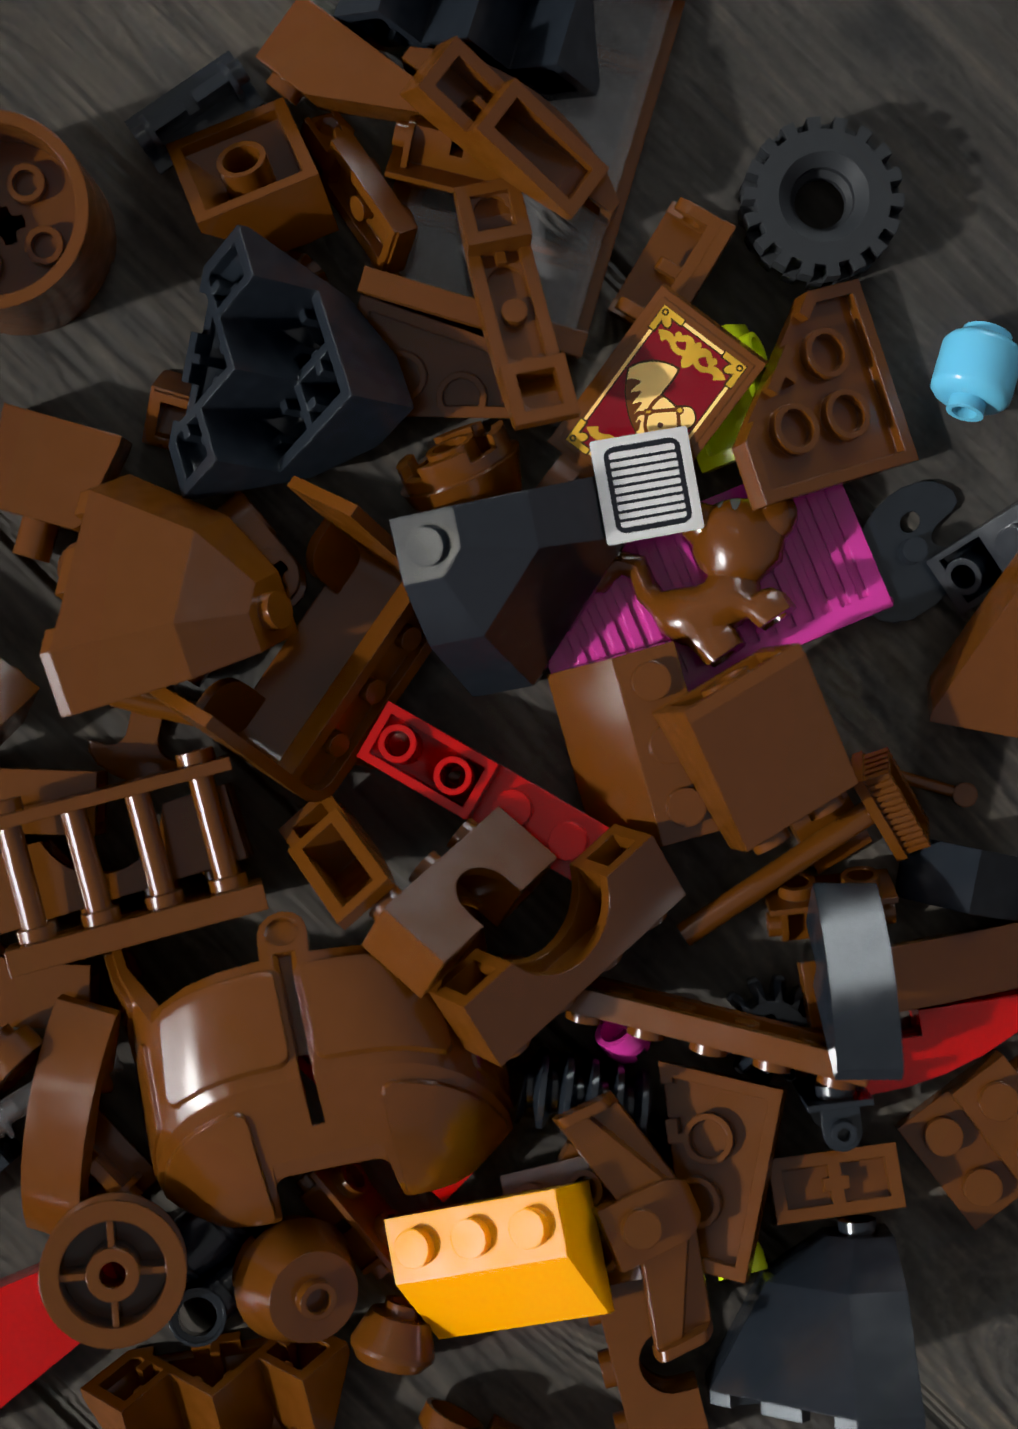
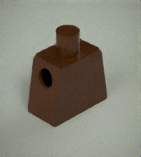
(46, 468)

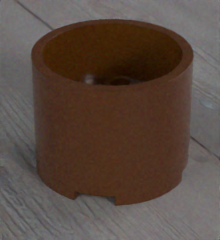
(64, 235)

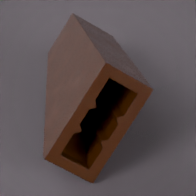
(979, 673)

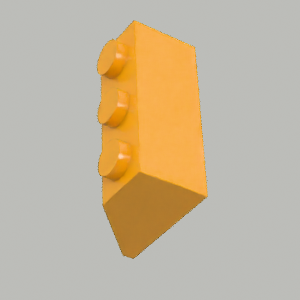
(502, 1261)

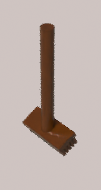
(885, 802)

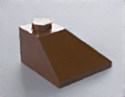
(254, 176)

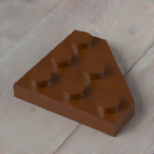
(822, 403)

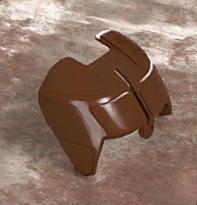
(229, 1090)

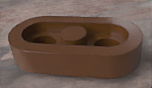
(17, 1054)

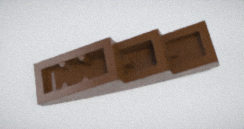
(941, 968)

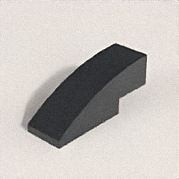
(855, 981)

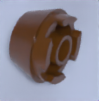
(462, 468)
(296, 1281)

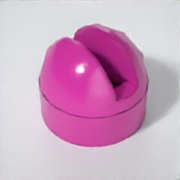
(619, 1044)

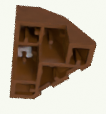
(156, 597)
(223, 1386)

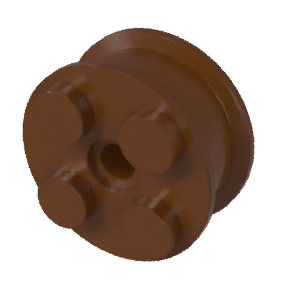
(106, 1309)

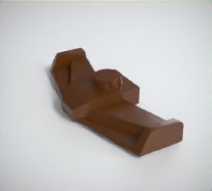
(646, 1221)

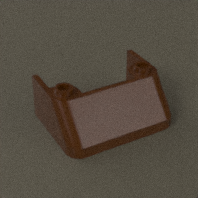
(332, 676)

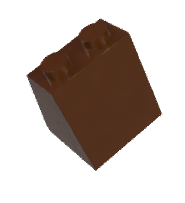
(760, 747)

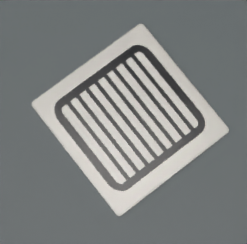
(646, 485)

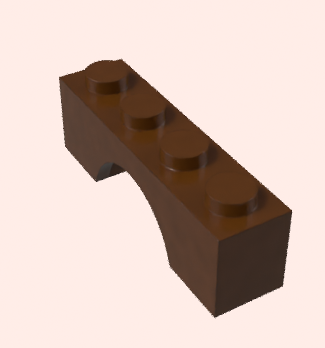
(182, 844)
(617, 896)

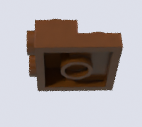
(971, 1137)

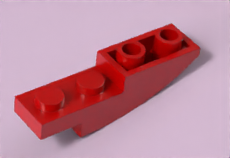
(425, 756)

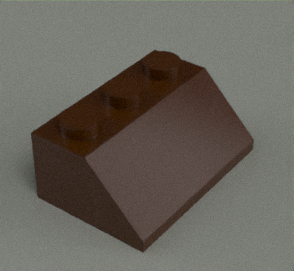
(618, 748)

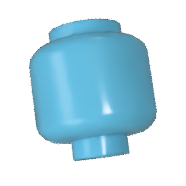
(976, 371)

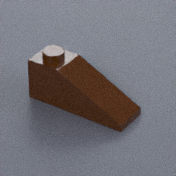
(333, 67)

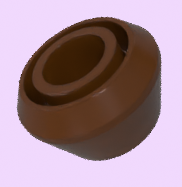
(394, 1338)

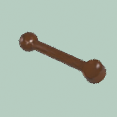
(962, 794)

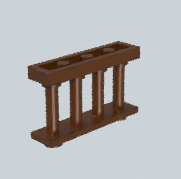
(167, 907)

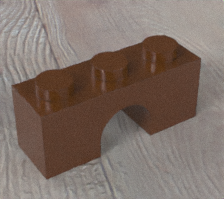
(425, 927)
(646, 1397)

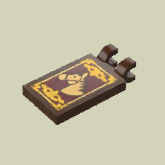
(663, 375)

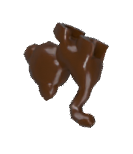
(736, 554)

